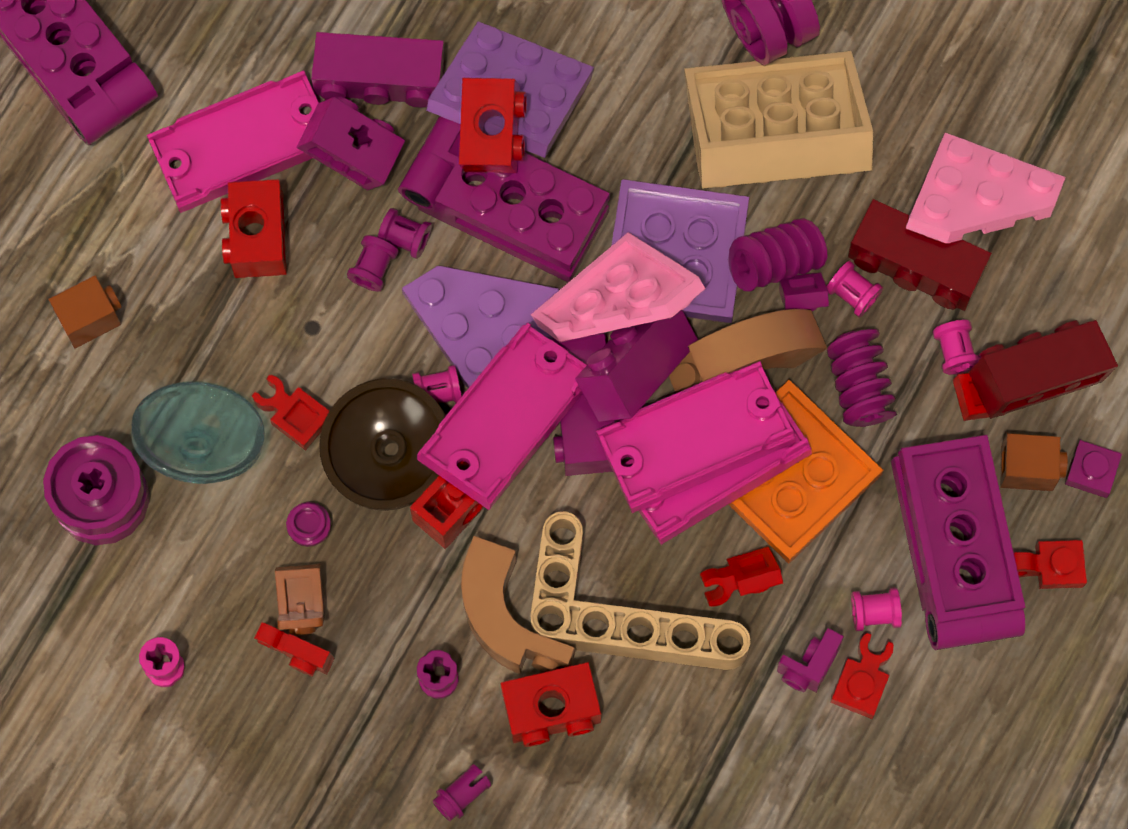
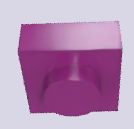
(804, 292)
(1093, 469)

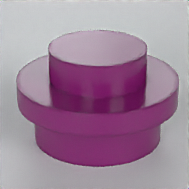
(308, 524)

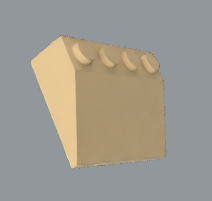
(778, 120)

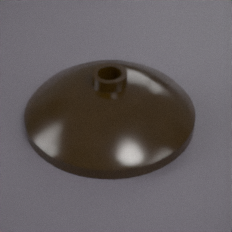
(360, 430)

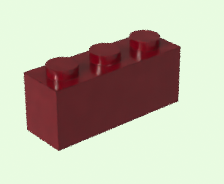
(917, 261)
(1042, 367)

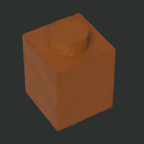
(86, 311)
(1032, 462)

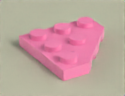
(980, 190)
(617, 291)

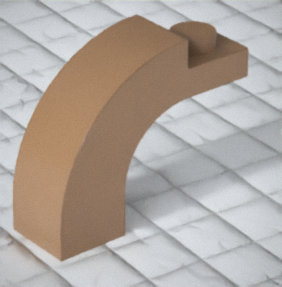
(772, 338)
(483, 592)

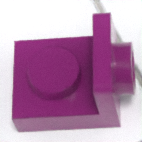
(819, 657)

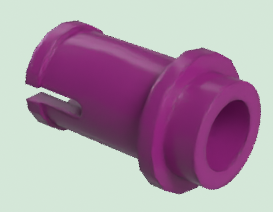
(459, 794)

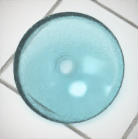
(197, 432)

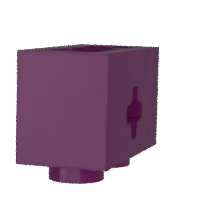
(330, 143)

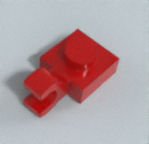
(1055, 563)
(747, 573)

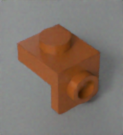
(300, 598)

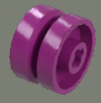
(770, 25)
(74, 495)

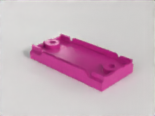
(235, 140)
(504, 416)
(695, 436)
(693, 505)

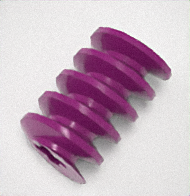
(776, 254)
(859, 380)

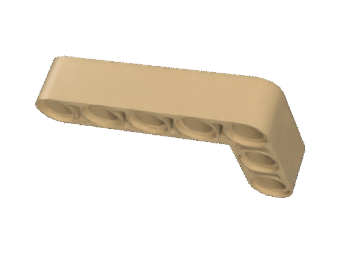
(618, 618)

